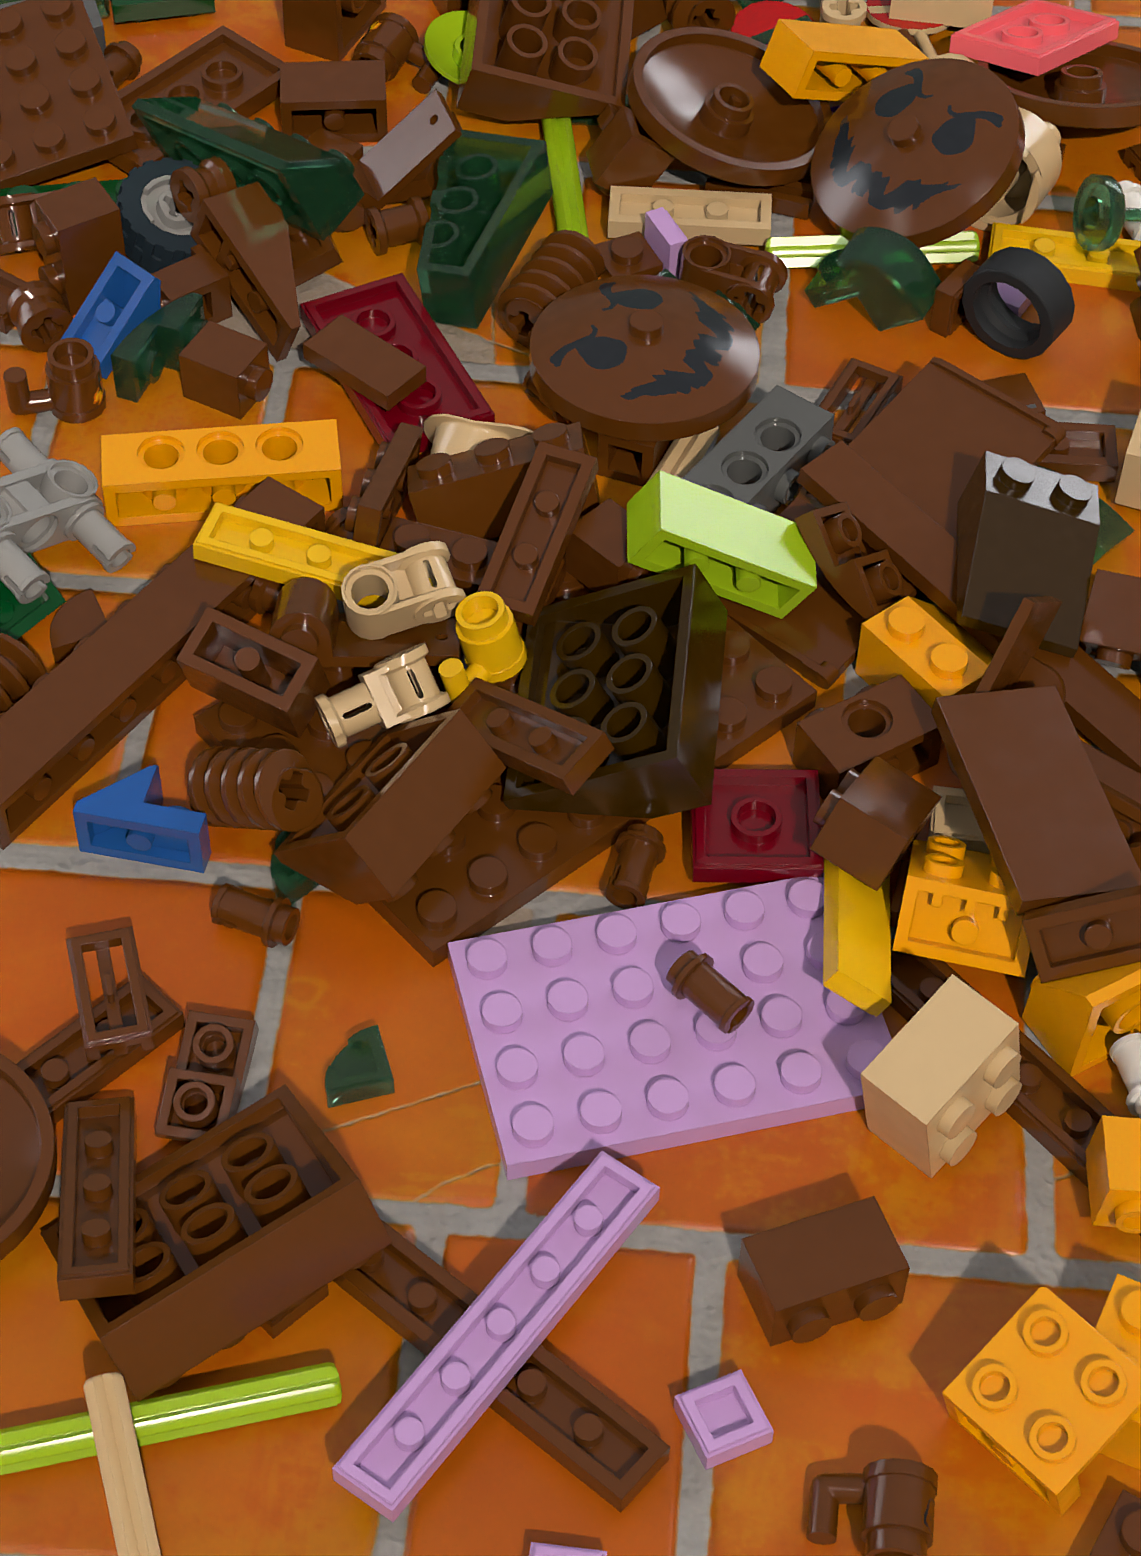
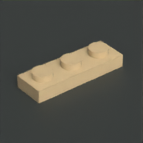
(730, 216)

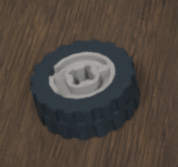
(148, 217)

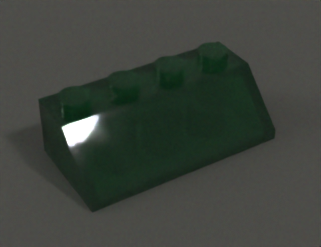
(306, 182)

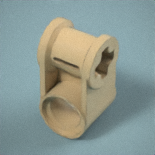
(407, 591)

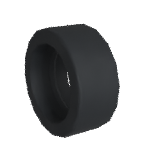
(1035, 279)

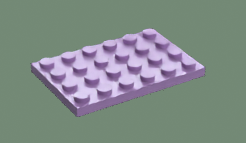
(599, 1056)

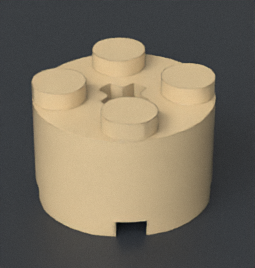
(1035, 176)

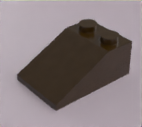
(1021, 538)

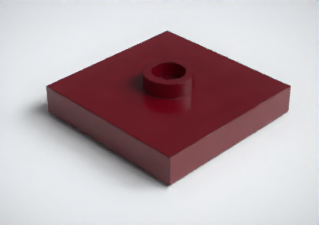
(757, 827)

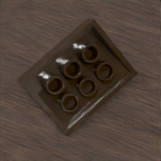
(647, 674)

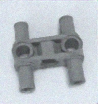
(45, 506)

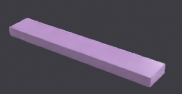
(495, 1337)

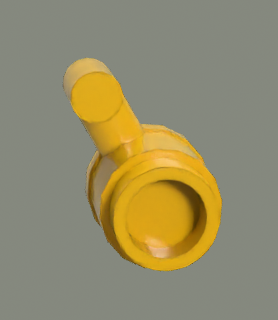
(488, 642)

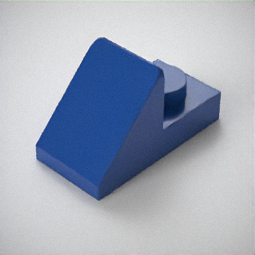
(115, 307)
(134, 825)

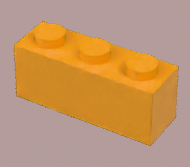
(832, 58)

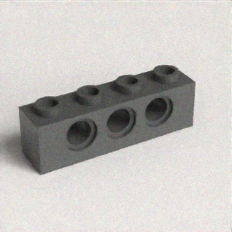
(766, 450)

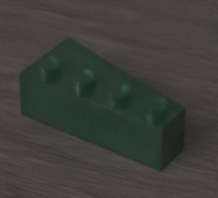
(479, 221)

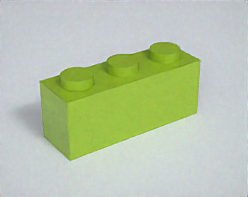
(735, 545)

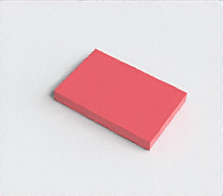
(1034, 36)

